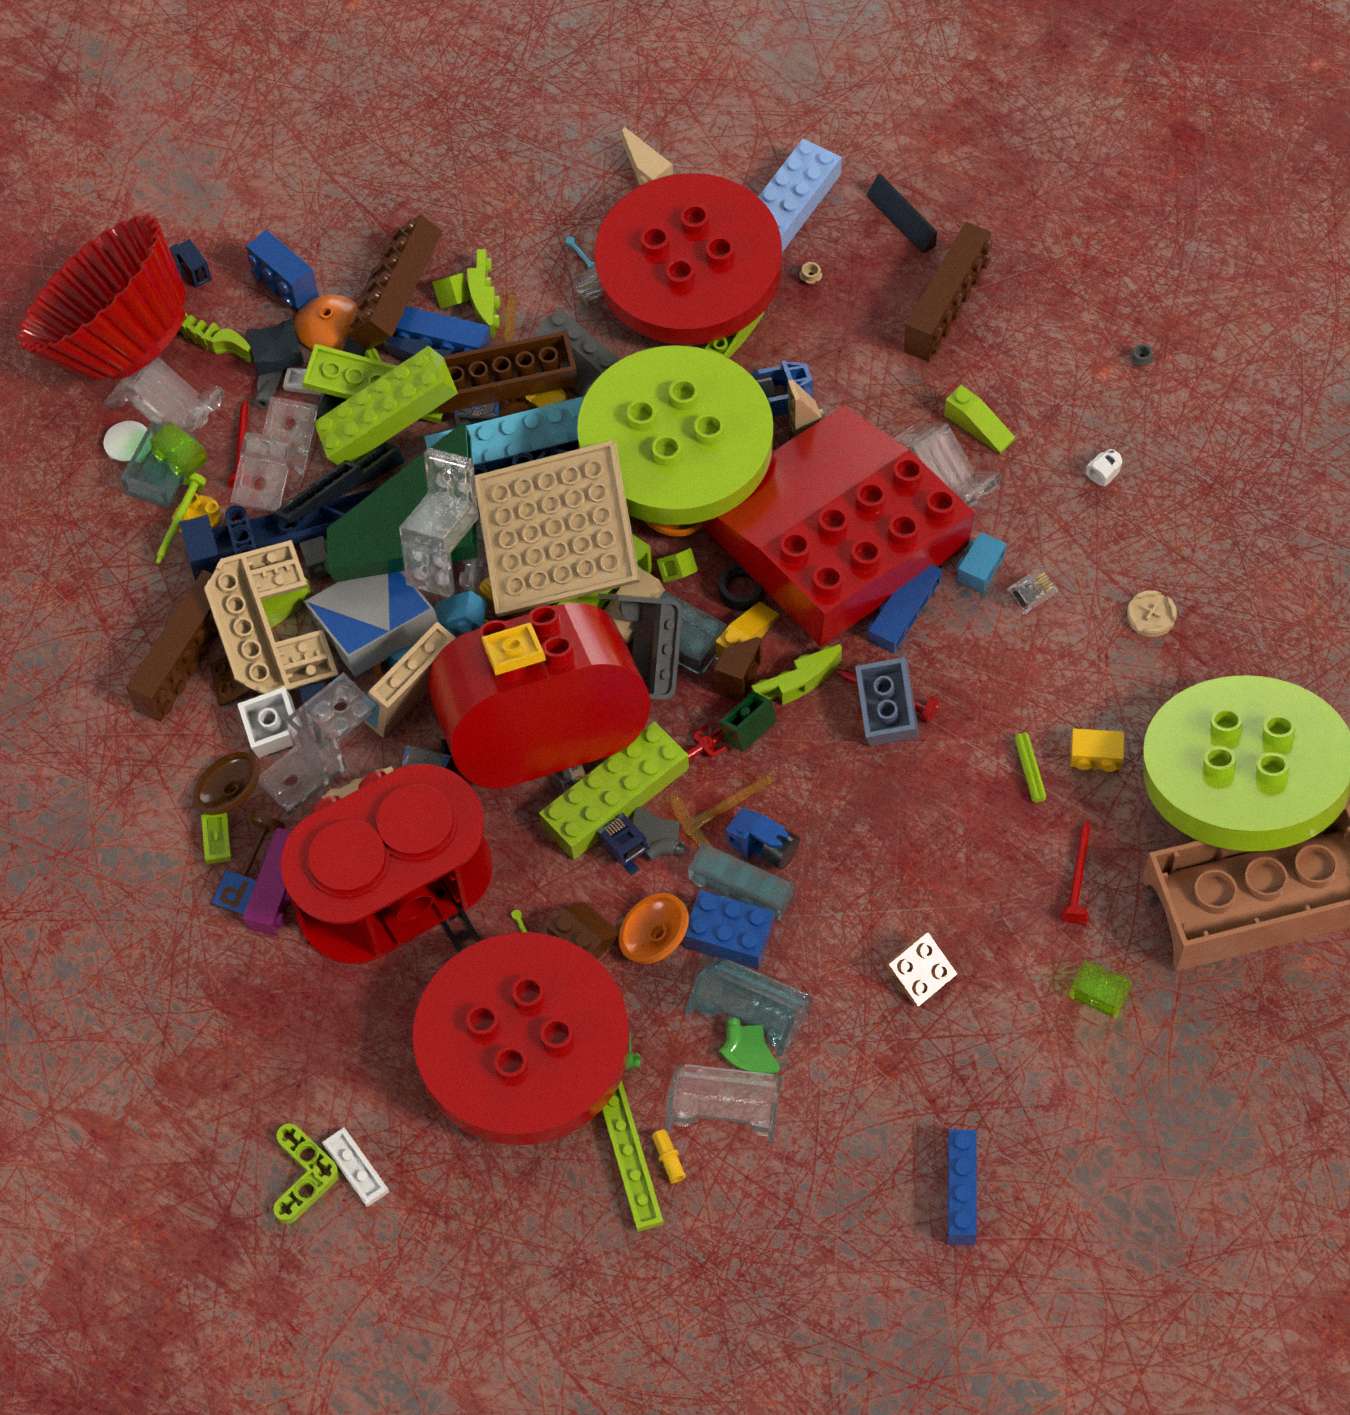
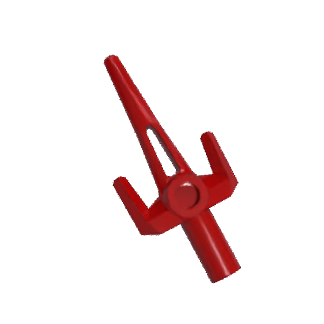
(705, 743)

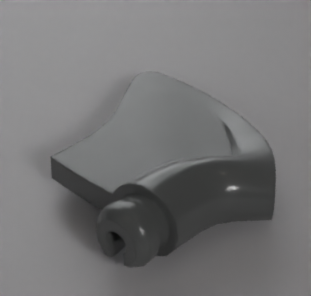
(660, 834)

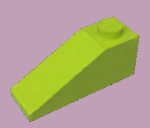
(977, 419)
(284, 605)

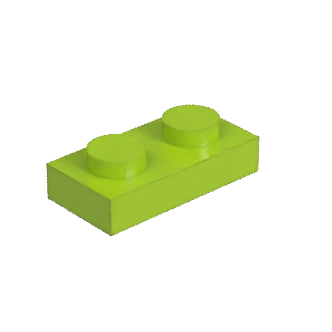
(216, 838)

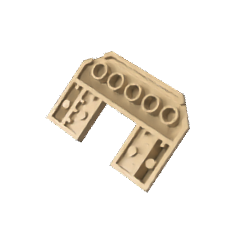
(243, 627)

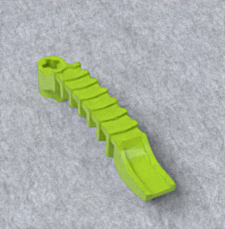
(215, 339)

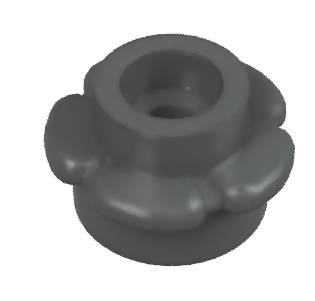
(1142, 350)

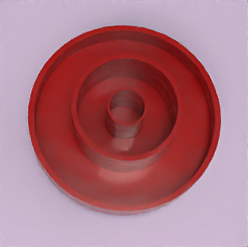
(689, 258)
(521, 1038)

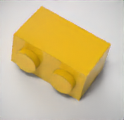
(1097, 749)

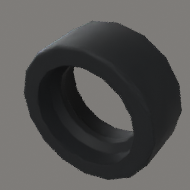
(732, 601)

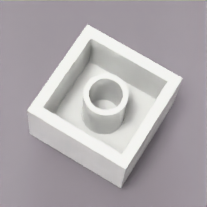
(265, 721)

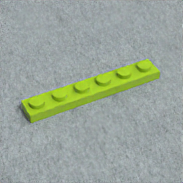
(631, 1162)

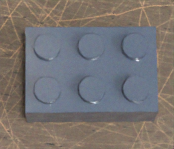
(887, 701)

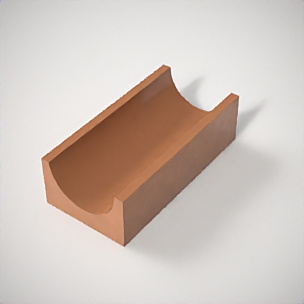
(1249, 901)

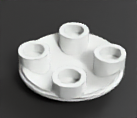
(123, 440)

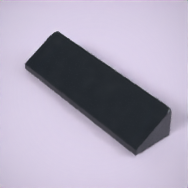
(902, 214)

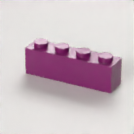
(269, 895)

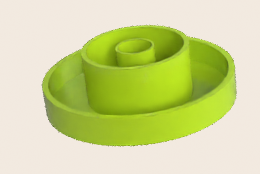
(685, 430)
(1248, 763)

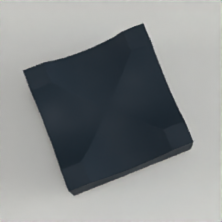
(275, 348)

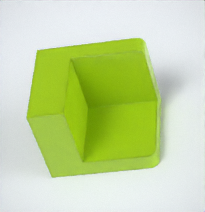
(451, 290)
(677, 565)

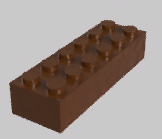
(393, 282)
(947, 292)
(510, 371)
(175, 654)

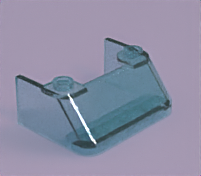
(752, 999)

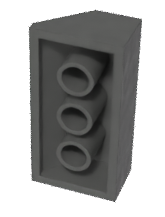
(588, 353)

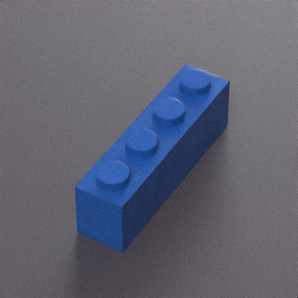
(442, 330)
(902, 610)
(962, 1187)

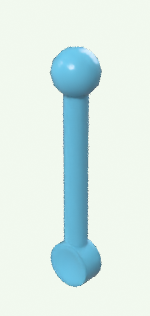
(570, 241)

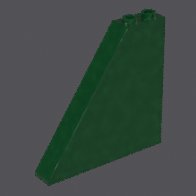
(368, 536)

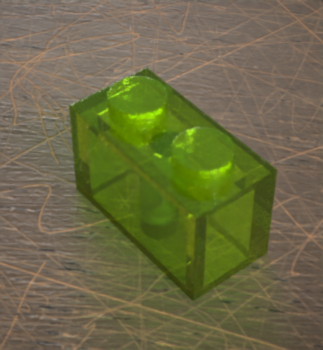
(178, 450)
(1101, 989)

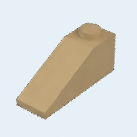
(644, 160)
(801, 409)

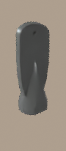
(266, 388)

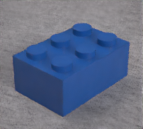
(281, 270)
(729, 929)

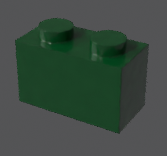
(748, 721)

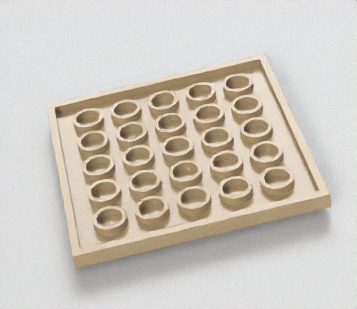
(556, 528)

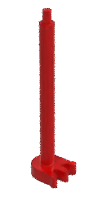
(241, 434)
(927, 711)
(1073, 913)

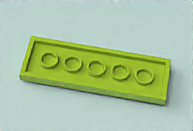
(347, 374)

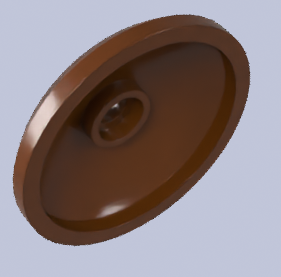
(226, 783)

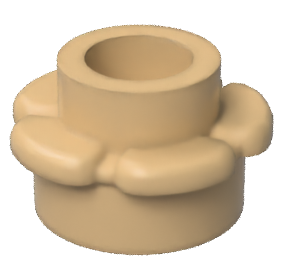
(810, 268)

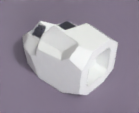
(1104, 467)

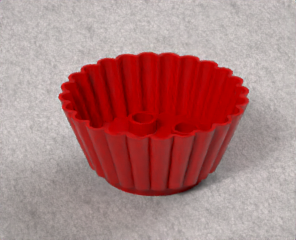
(109, 304)

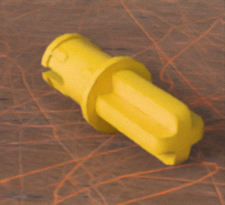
(668, 1156)

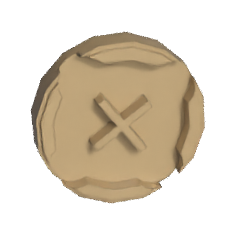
(1151, 614)

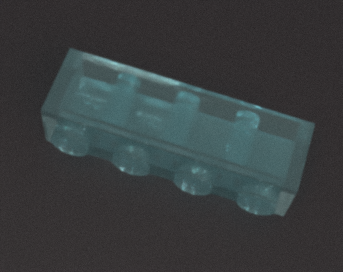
(740, 880)

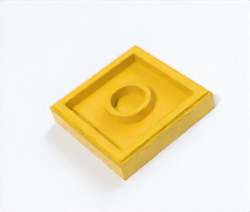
(513, 648)

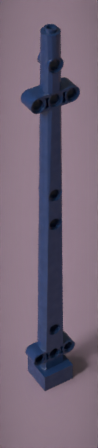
(209, 545)

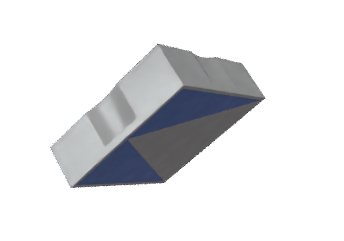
(371, 618)

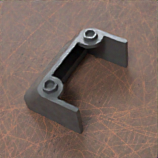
(655, 640)

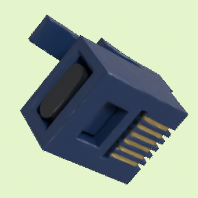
(192, 262)
(623, 841)

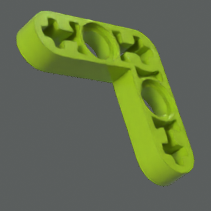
(311, 1177)

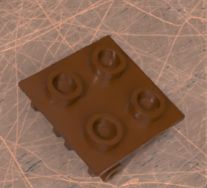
(225, 684)

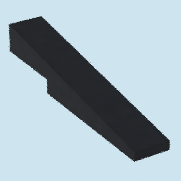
(341, 481)

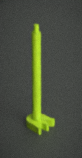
(195, 482)

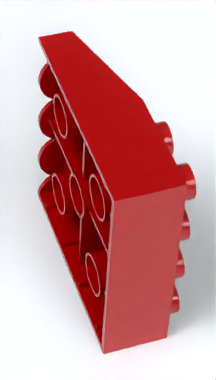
(842, 524)

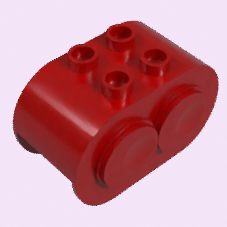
(545, 715)
(371, 862)

